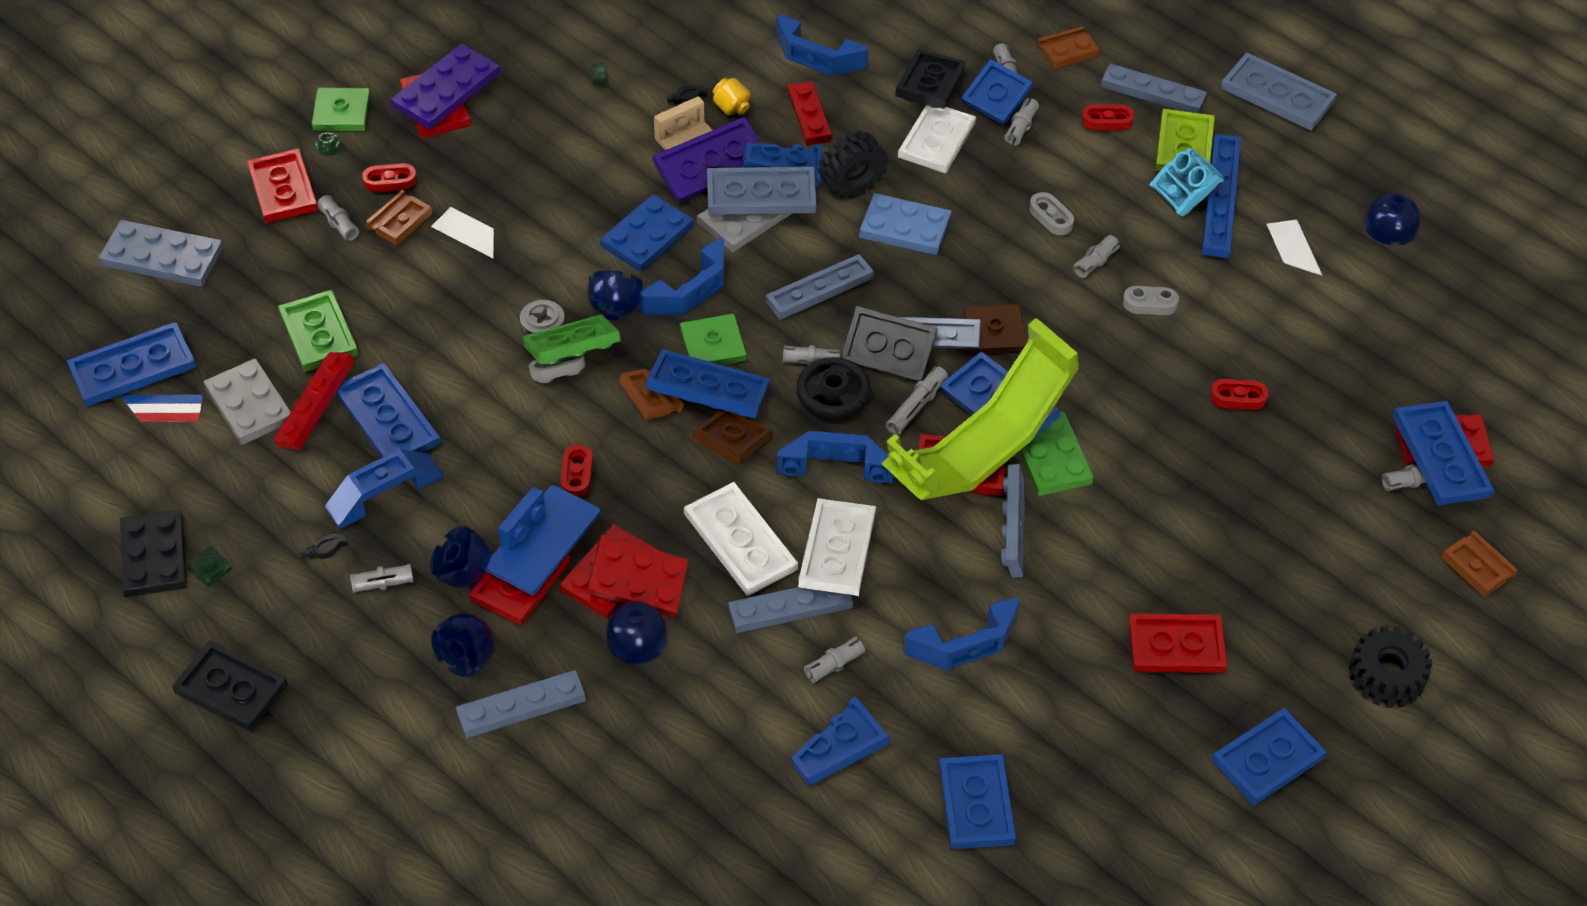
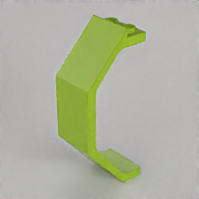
(996, 428)

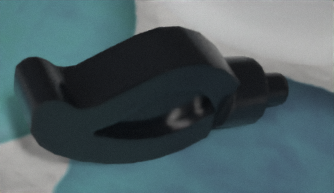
(687, 93)
(325, 546)

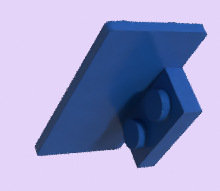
(540, 536)

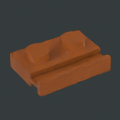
(1068, 47)
(399, 217)
(648, 401)
(1479, 563)

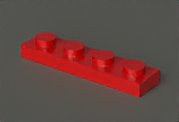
(314, 400)

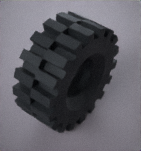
(853, 164)
(1387, 684)

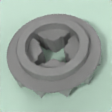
(536, 310)

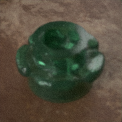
(599, 74)
(327, 144)

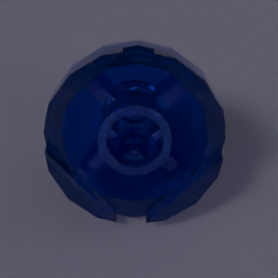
(1393, 219)
(614, 294)
(461, 558)
(636, 632)
(463, 643)

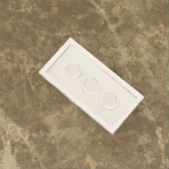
(740, 539)
(837, 547)

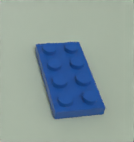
(131, 364)
(977, 382)
(708, 383)
(386, 413)
(1442, 453)

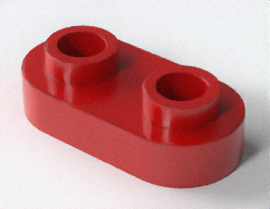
(1107, 117)
(389, 177)
(1239, 394)
(575, 473)

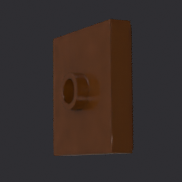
(1000, 328)
(732, 435)

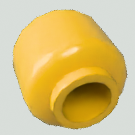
(731, 97)

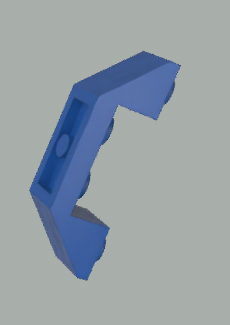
(848, 58)
(663, 300)
(834, 446)
(347, 501)
(926, 645)

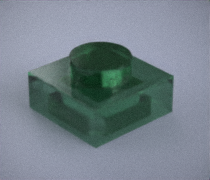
(209, 566)

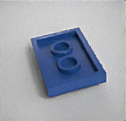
(646, 233)
(1269, 756)
(977, 801)

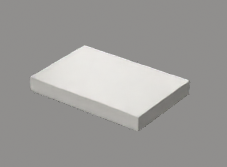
(937, 137)

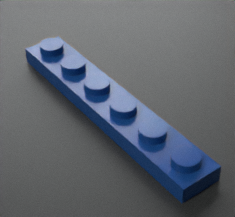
(1222, 198)

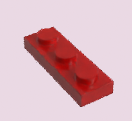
(809, 113)

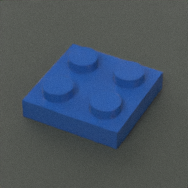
(997, 92)

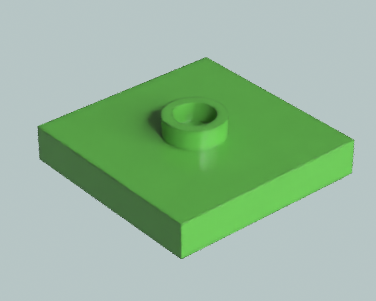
(341, 109)
(714, 340)

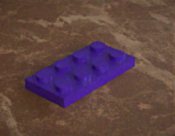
(445, 86)
(686, 164)

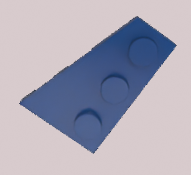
(773, 156)
(843, 742)

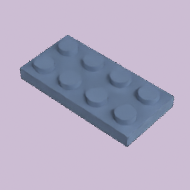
(1278, 91)
(761, 190)
(161, 253)

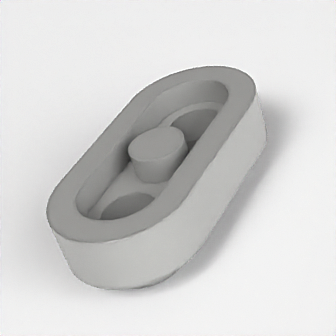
(1055, 214)
(1150, 300)
(565, 366)

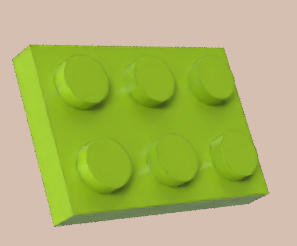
(1182, 131)

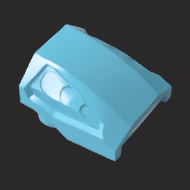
(1186, 180)

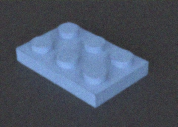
(905, 224)

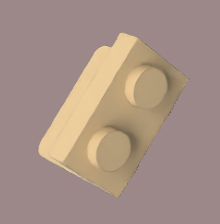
(680, 123)

